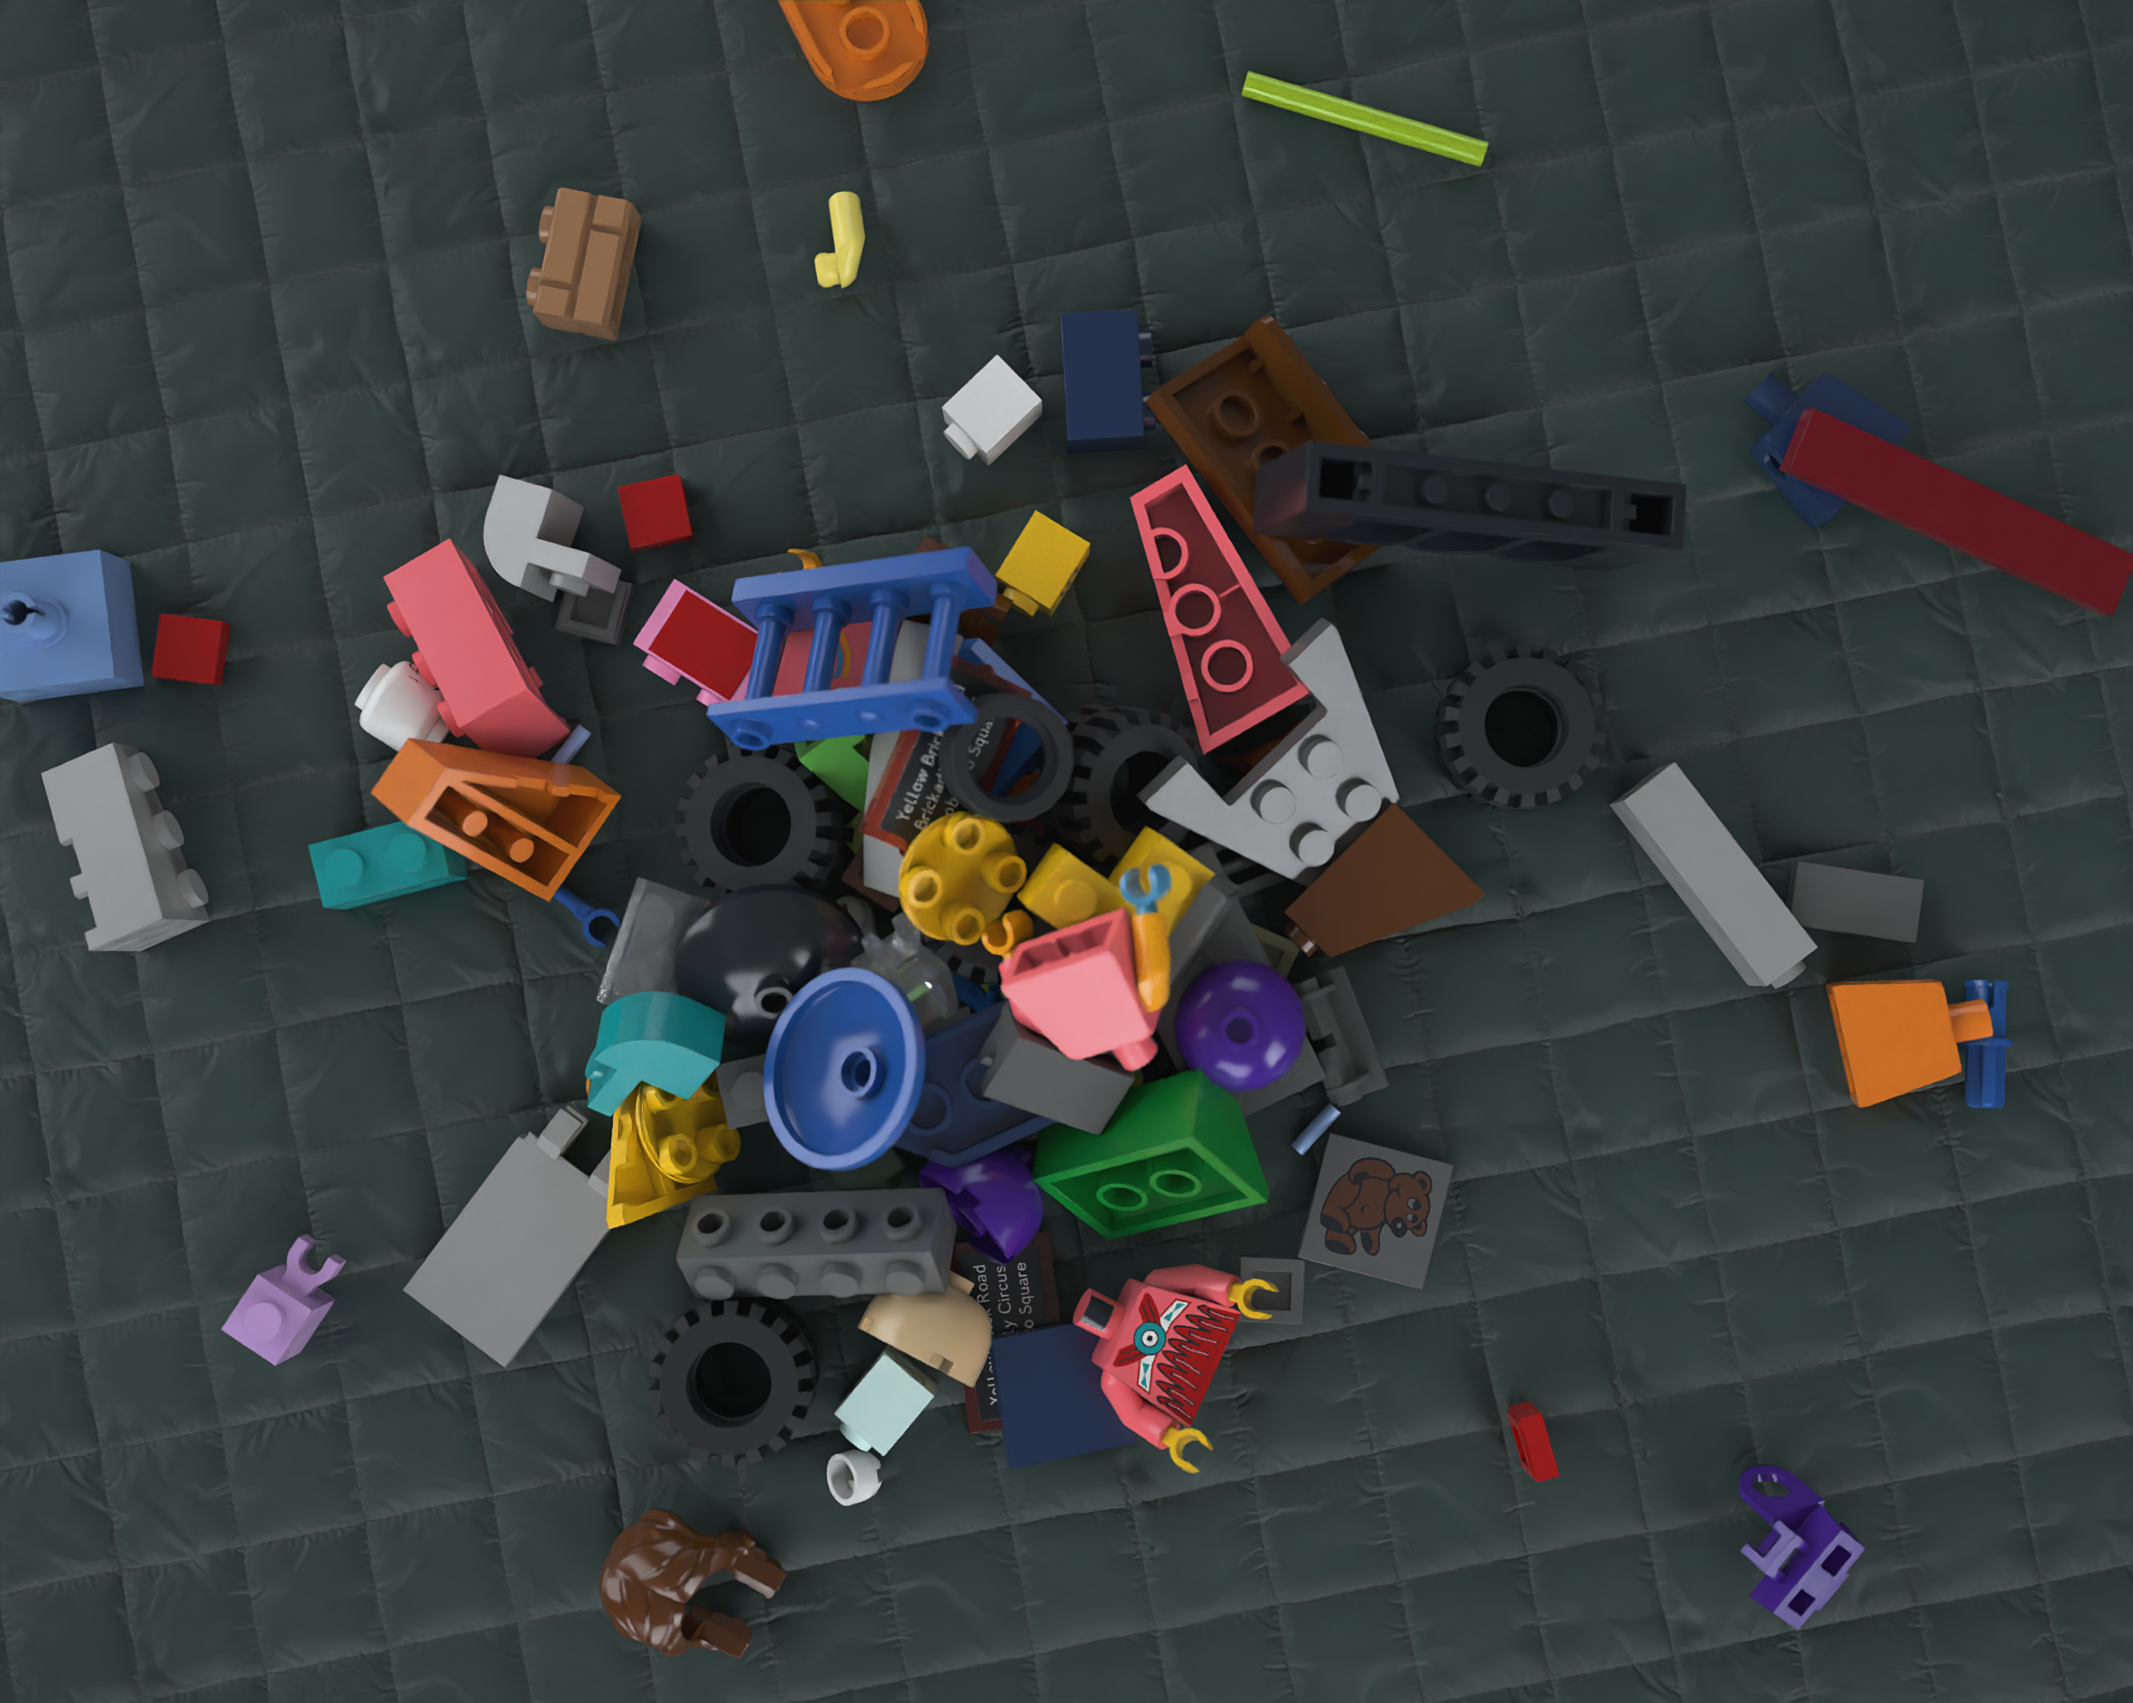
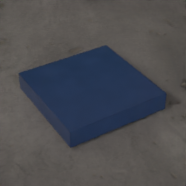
(1052, 1395)

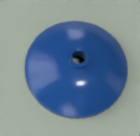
(844, 1069)

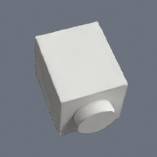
(990, 412)

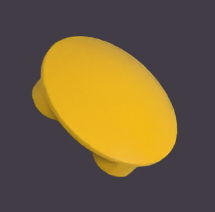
(959, 877)
(685, 1136)

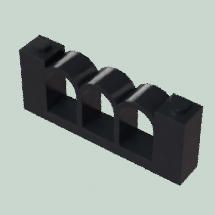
(1467, 507)

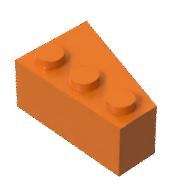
(499, 808)

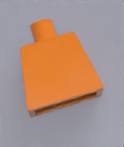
(1900, 1035)

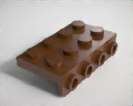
(1247, 411)

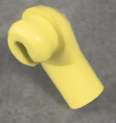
(848, 242)

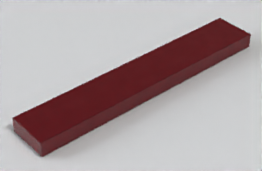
(1957, 512)

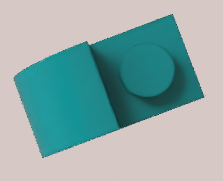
(653, 1040)

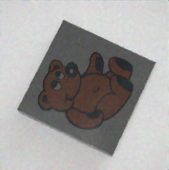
(1375, 1210)

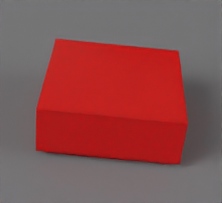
(656, 513)
(190, 649)
(1532, 1441)

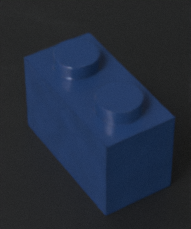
(1103, 381)

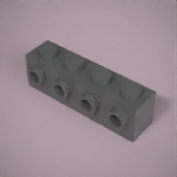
(818, 1243)

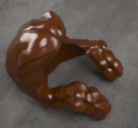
(662, 1565)

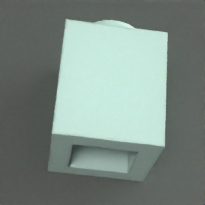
(884, 1402)

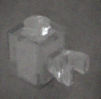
(914, 969)

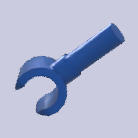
(586, 913)

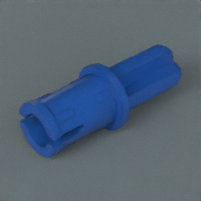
(1987, 1055)

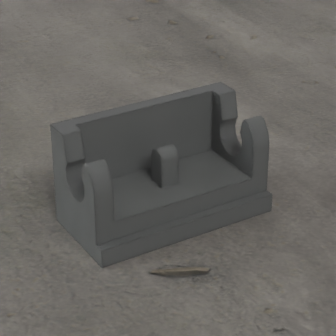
(1040, 1078)

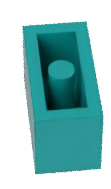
(382, 865)

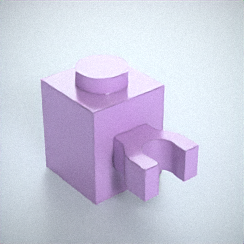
(284, 1305)

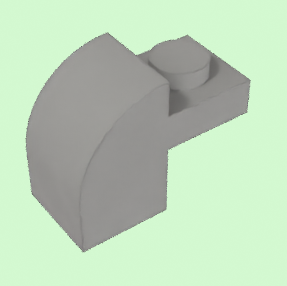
(531, 541)

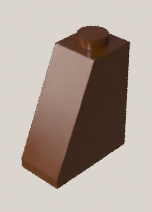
(1376, 889)

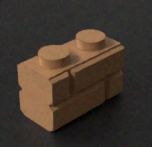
(584, 263)

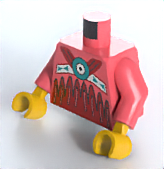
(1165, 1346)

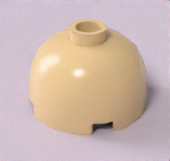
(935, 1327)

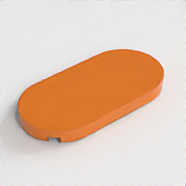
(861, 45)

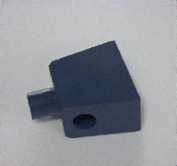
(1783, 410)

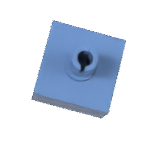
(67, 626)

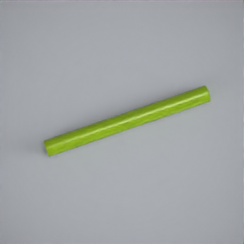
(1364, 118)

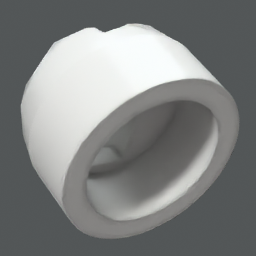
(853, 1476)

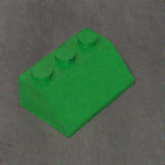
(1160, 1161)

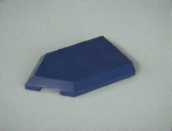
(952, 1115)

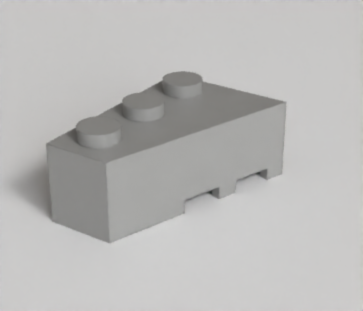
(124, 849)

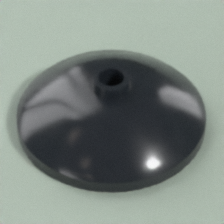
(759, 945)

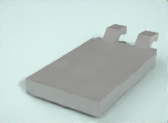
(517, 1241)

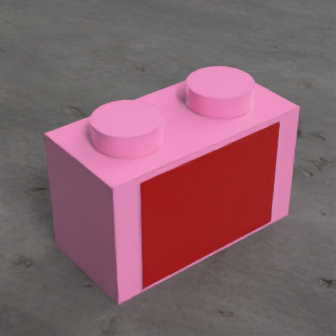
(700, 643)

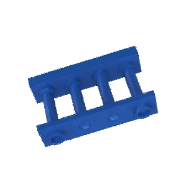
(847, 594)

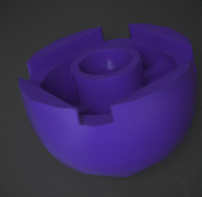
(1240, 1025)
(992, 1200)

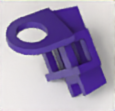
(1802, 1523)

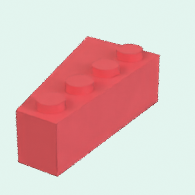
(1213, 614)

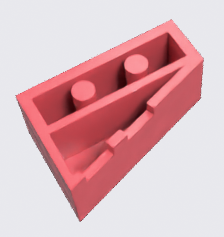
(471, 655)

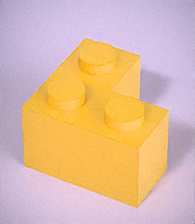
(1071, 892)

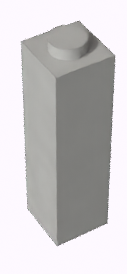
(1714, 877)

